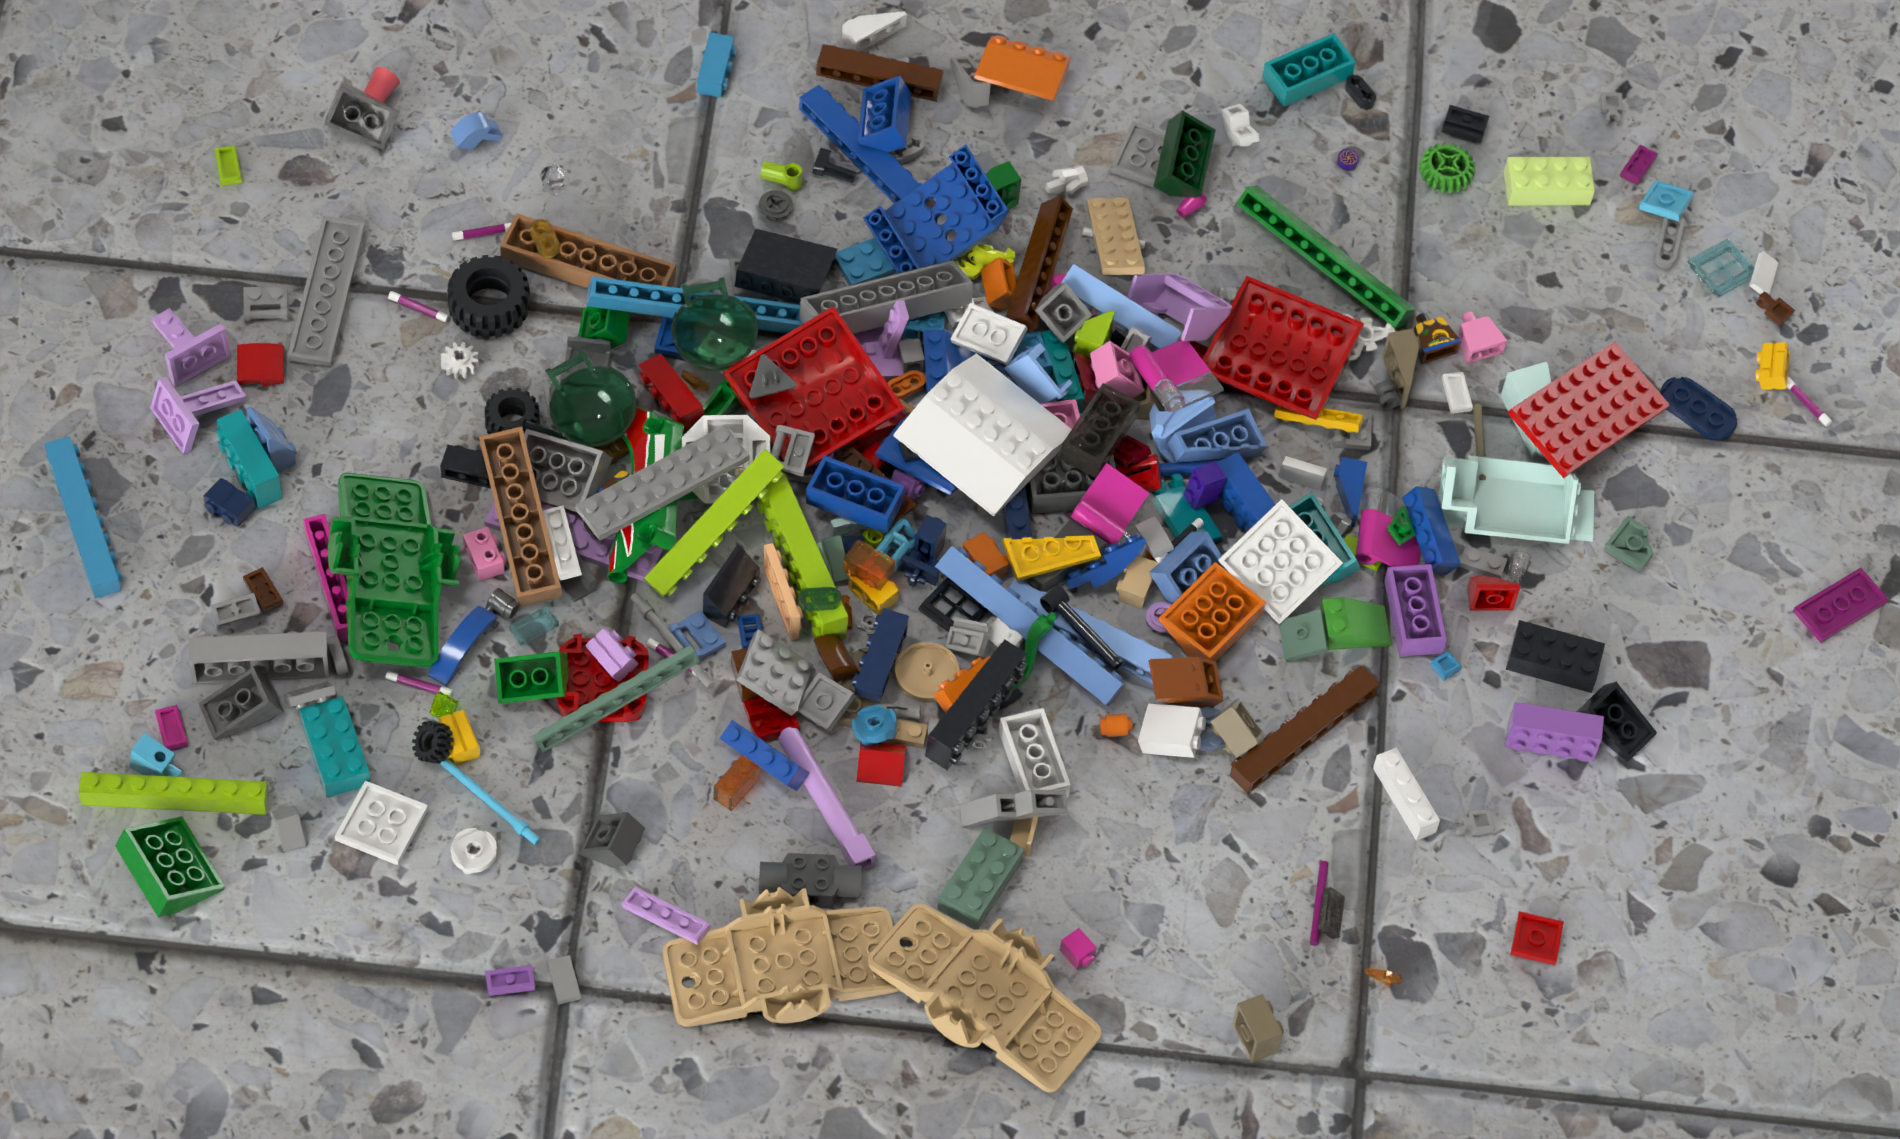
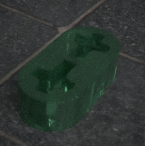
(819, 599)

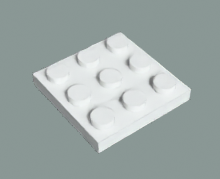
(381, 822)

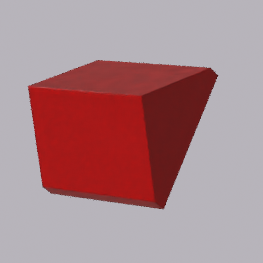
(881, 764)

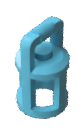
(898, 542)

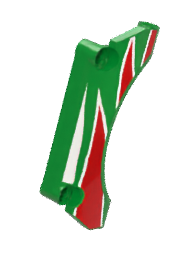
(647, 442)

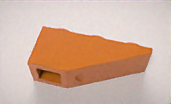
(951, 690)

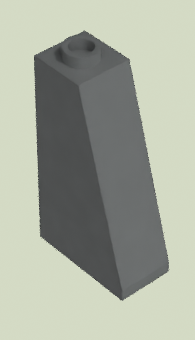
(1049, 580)

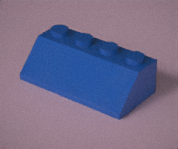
(885, 115)

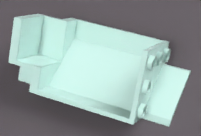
(1515, 500)

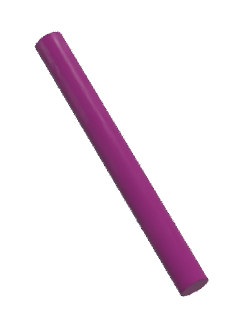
(1321, 884)

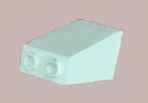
(1521, 385)

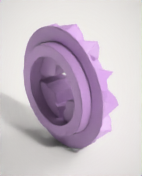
(1153, 614)

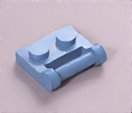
(701, 632)

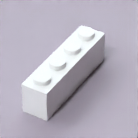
(1406, 794)

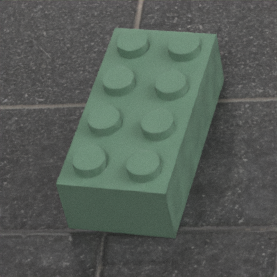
(980, 879)

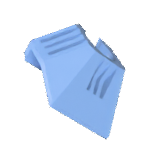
(1167, 423)

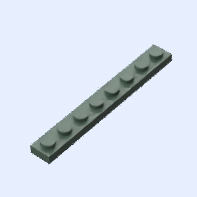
(616, 698)

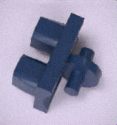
(919, 571)

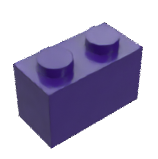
(1204, 485)

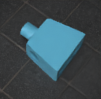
(153, 758)

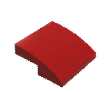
(260, 364)
(767, 719)

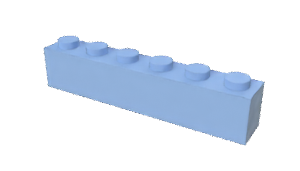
(1127, 312)

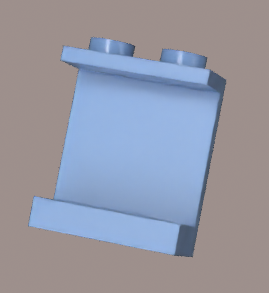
(1033, 378)

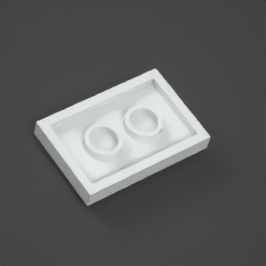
(988, 334)

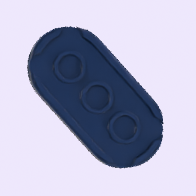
(1699, 408)

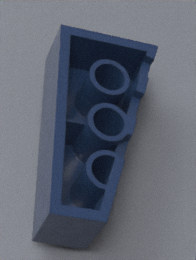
(881, 655)

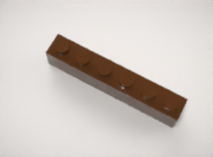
(872, 69)

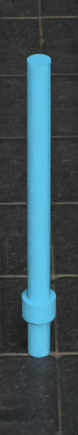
(520, 826)

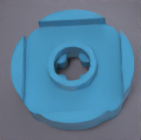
(885, 727)

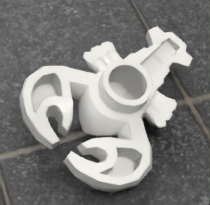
(1368, 336)

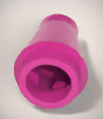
(1190, 205)

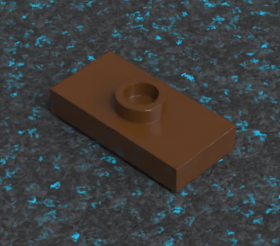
(264, 590)

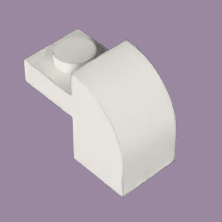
(1238, 127)
(1001, 631)

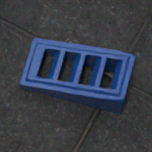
(747, 620)

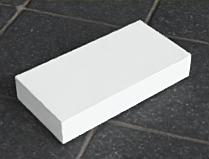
(1763, 273)
(1457, 392)

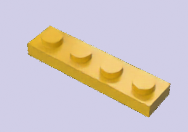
(1328, 419)

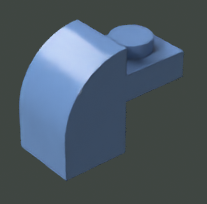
(473, 129)

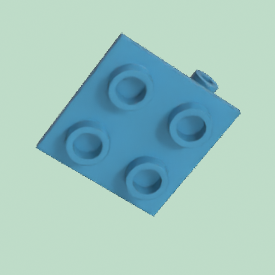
(928, 322)

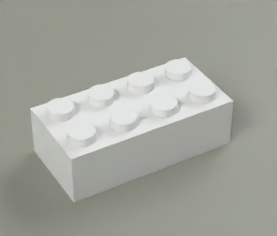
(1033, 752)

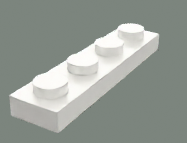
(561, 543)

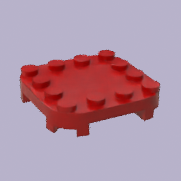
(590, 679)

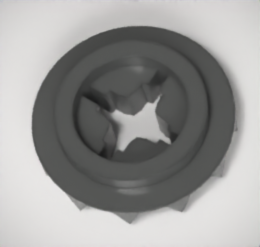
(776, 197)

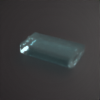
(533, 625)

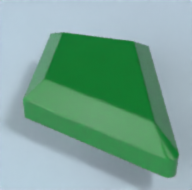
(1401, 527)

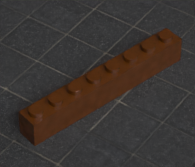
(1039, 261)
(1304, 729)

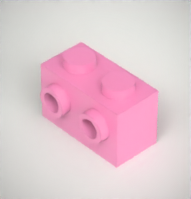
(484, 554)

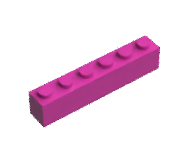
(332, 585)

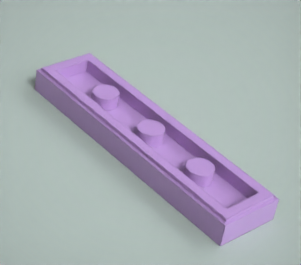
(666, 915)

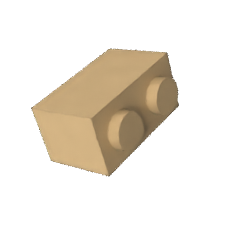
(1137, 582)

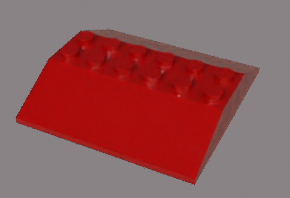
(1282, 348)
(835, 392)

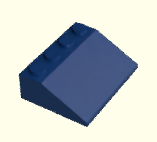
(941, 356)
(890, 452)

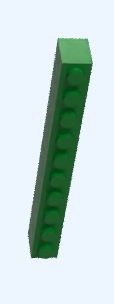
(1326, 256)

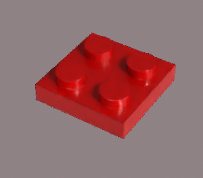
(1537, 938)

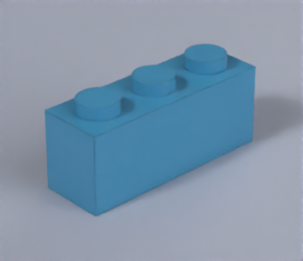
(716, 65)

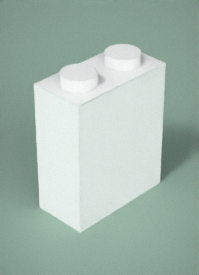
(1171, 730)

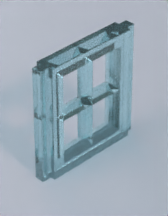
(1711, 254)

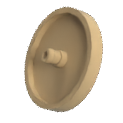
(923, 668)

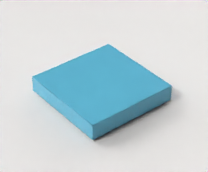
(1666, 200)

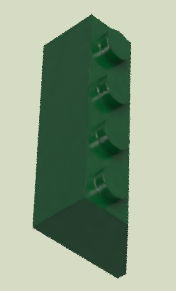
(1184, 156)

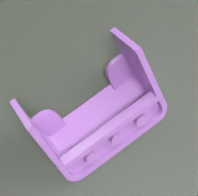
(1181, 300)

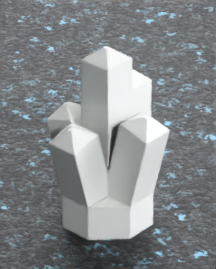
(1067, 180)

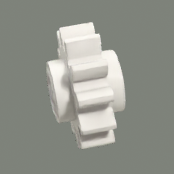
(459, 360)

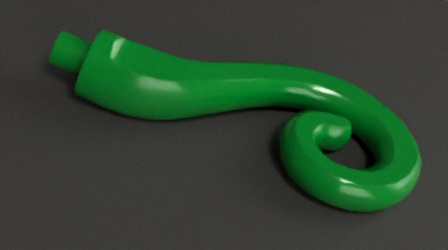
(1036, 632)

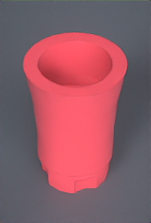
(382, 83)

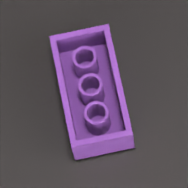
(1415, 610)
(1554, 731)

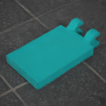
(1181, 512)

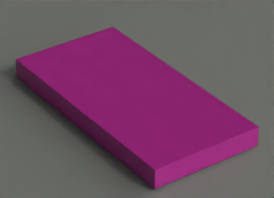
(1840, 605)

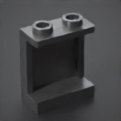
(596, 349)

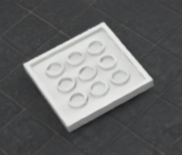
(1280, 561)

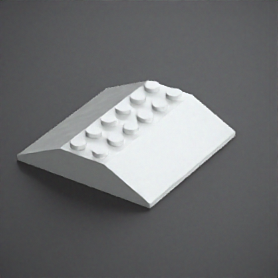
(983, 433)

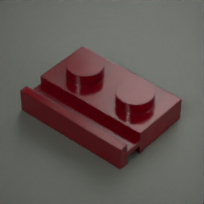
(1130, 451)

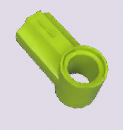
(788, 174)

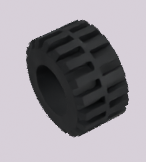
(510, 403)

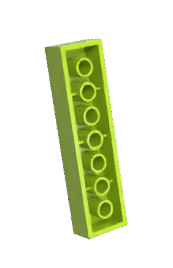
(800, 554)

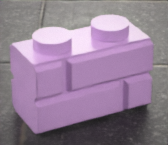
(612, 654)

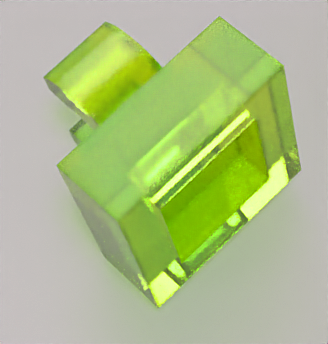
(443, 705)

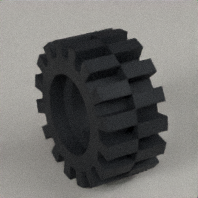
(441, 745)

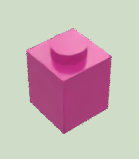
(1078, 949)

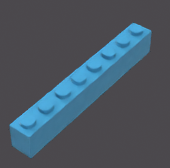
(83, 518)

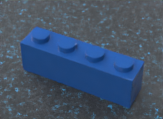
(1431, 530)
(764, 755)

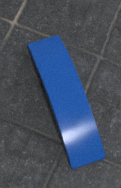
(460, 643)

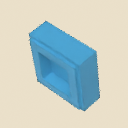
(1445, 665)

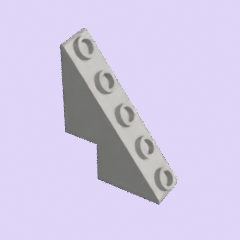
(1013, 806)

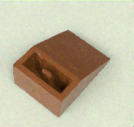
(1186, 681)

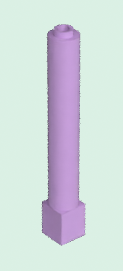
(854, 845)

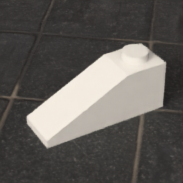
(870, 29)

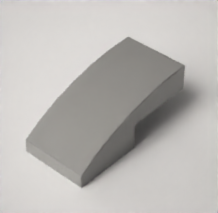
(1155, 536)

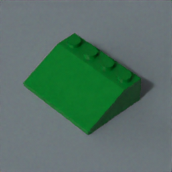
(168, 865)

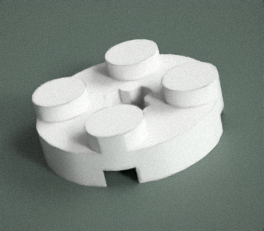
(477, 862)

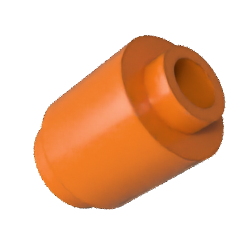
(1115, 725)

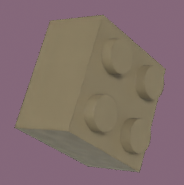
(1257, 1028)

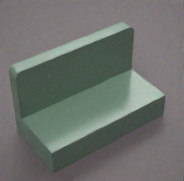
(833, 554)

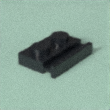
(1465, 123)

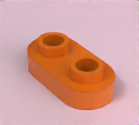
(903, 385)

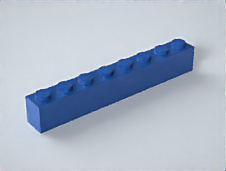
(843, 132)

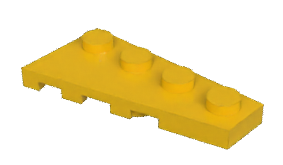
(1040, 556)

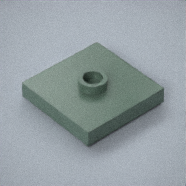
(1303, 635)

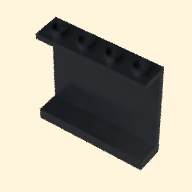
(784, 266)

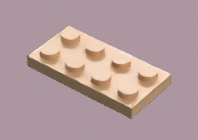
(782, 593)

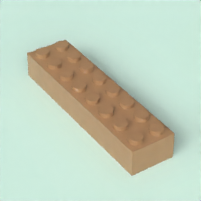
(583, 257)
(520, 516)

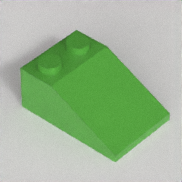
(1354, 624)

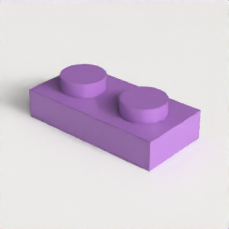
(510, 980)

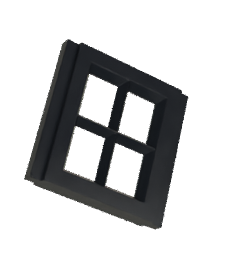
(943, 619)

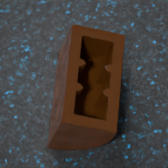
(835, 657)

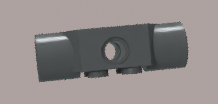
(818, 873)

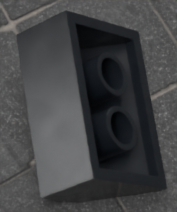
(731, 587)

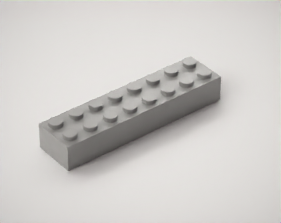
(870, 302)

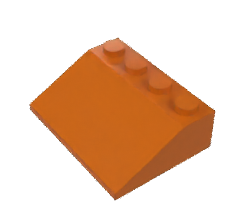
(1023, 67)
(1212, 614)

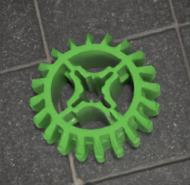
(1447, 173)

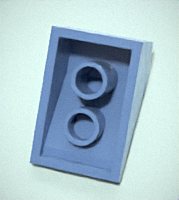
(272, 439)

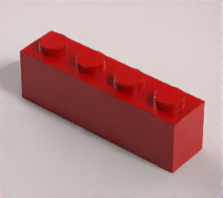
(670, 391)

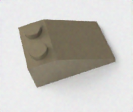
(1400, 360)

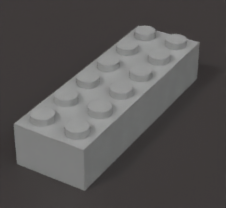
(276, 655)

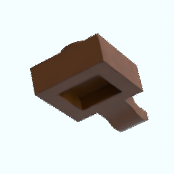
(1776, 310)

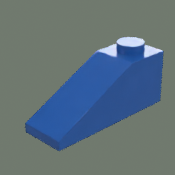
(1349, 484)

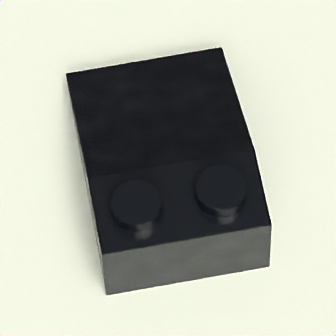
(1624, 725)

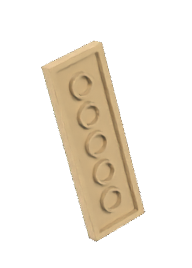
(1115, 236)

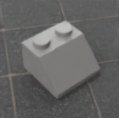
(1062, 311)

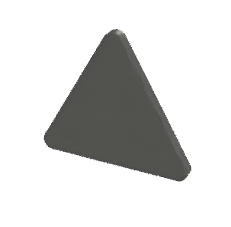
(769, 379)

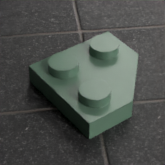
(1630, 544)

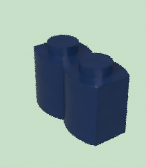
(228, 502)

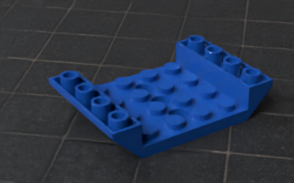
(910, 229)

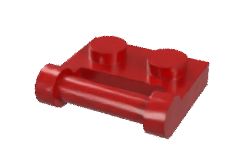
(1150, 479)

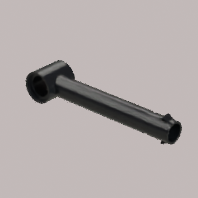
(1056, 601)

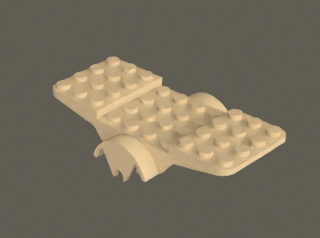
(777, 961)
(988, 992)

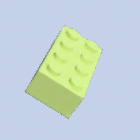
(1548, 181)

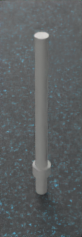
(647, 611)

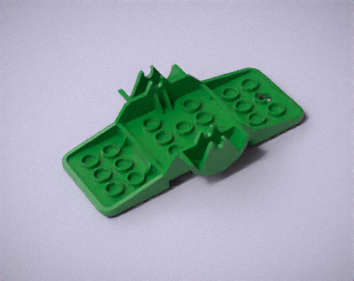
(391, 568)

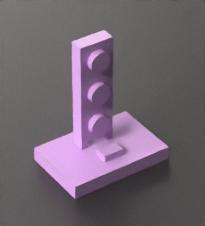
(882, 342)
(190, 353)
(178, 412)

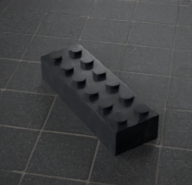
(976, 705)

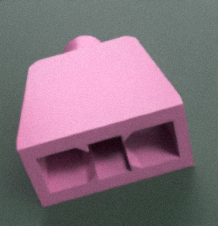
(1480, 338)

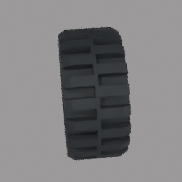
(487, 274)

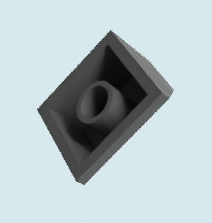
(613, 839)

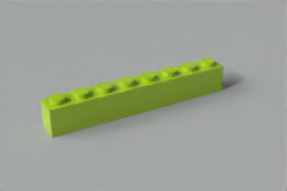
(713, 523)
(173, 793)

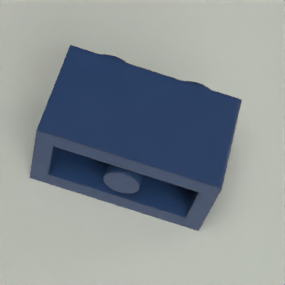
(930, 538)

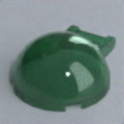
(714, 328)
(591, 403)

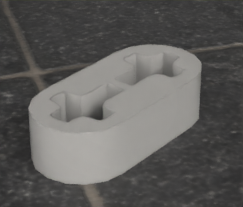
(907, 152)
(336, 655)

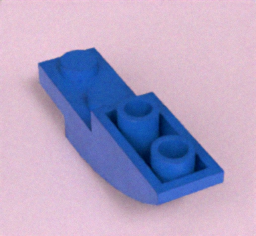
(1115, 561)

